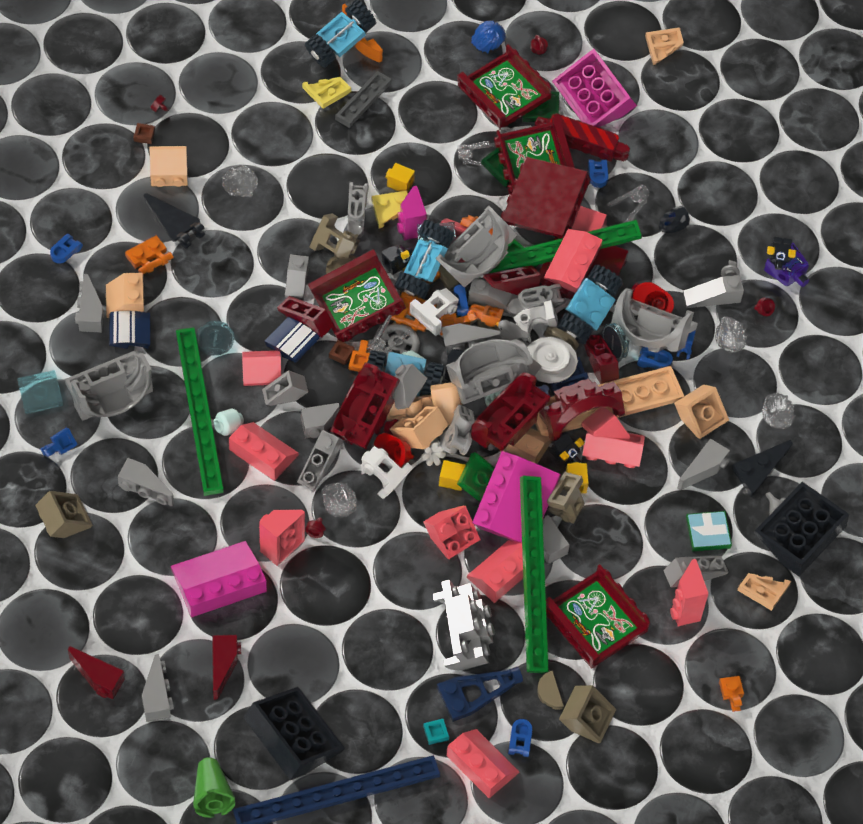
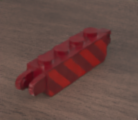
(590, 139)

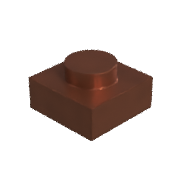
(144, 133)
(341, 352)

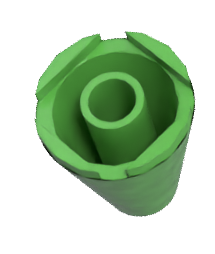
(212, 790)

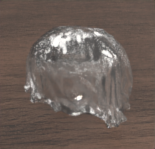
(240, 181)
(730, 335)
(778, 411)
(339, 499)

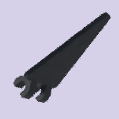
(175, 221)

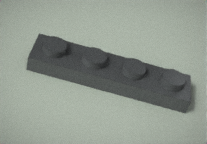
(363, 99)

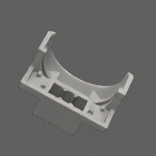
(108, 387)

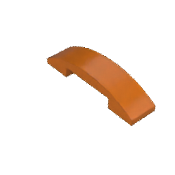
(368, 48)

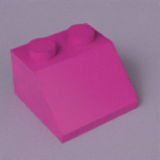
(411, 214)

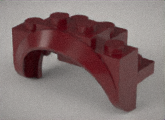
(577, 399)
(365, 406)
(510, 413)

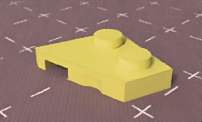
(327, 91)
(387, 206)

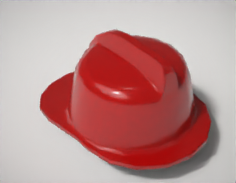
(654, 296)
(397, 449)

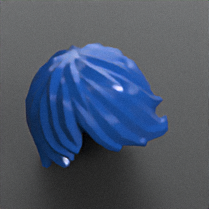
(488, 36)

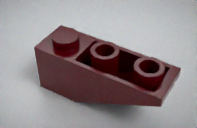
(602, 359)

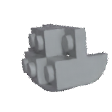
(478, 248)
(654, 326)
(487, 368)
(467, 621)

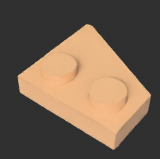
(663, 43)
(763, 589)

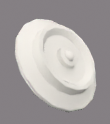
(555, 357)

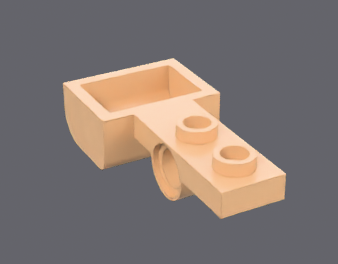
(442, 396)

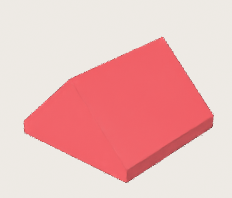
(589, 220)
(261, 367)
(605, 424)

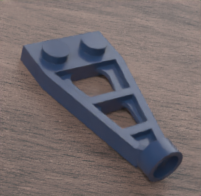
(455, 701)

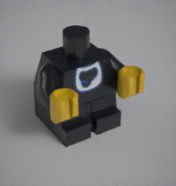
(780, 252)
(396, 258)
(566, 449)

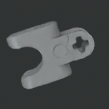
(356, 208)
(535, 297)
(458, 434)

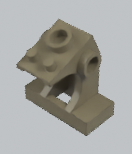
(347, 241)
(567, 506)

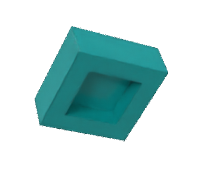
(436, 731)

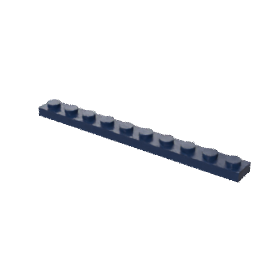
(338, 792)

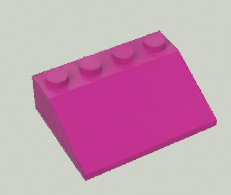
(594, 91)
(501, 502)
(219, 578)

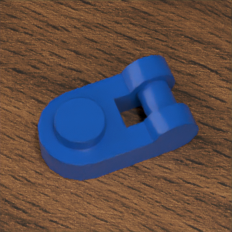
(598, 173)
(61, 253)
(460, 293)
(661, 359)
(520, 731)

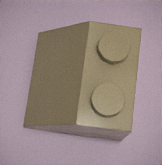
(63, 514)
(587, 713)

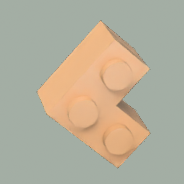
(421, 429)

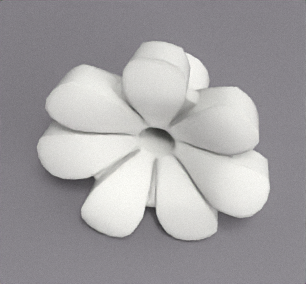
(433, 454)

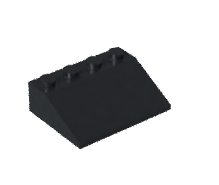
(802, 528)
(293, 732)

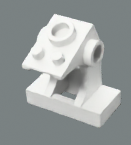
(429, 315)
(537, 315)
(395, 475)

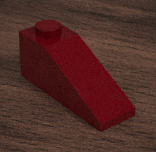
(514, 280)
(308, 314)
(224, 660)
(101, 676)

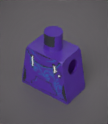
(791, 272)

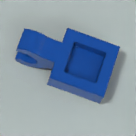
(689, 342)
(62, 442)

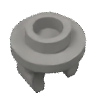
(730, 269)

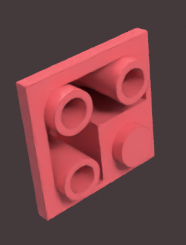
(452, 530)

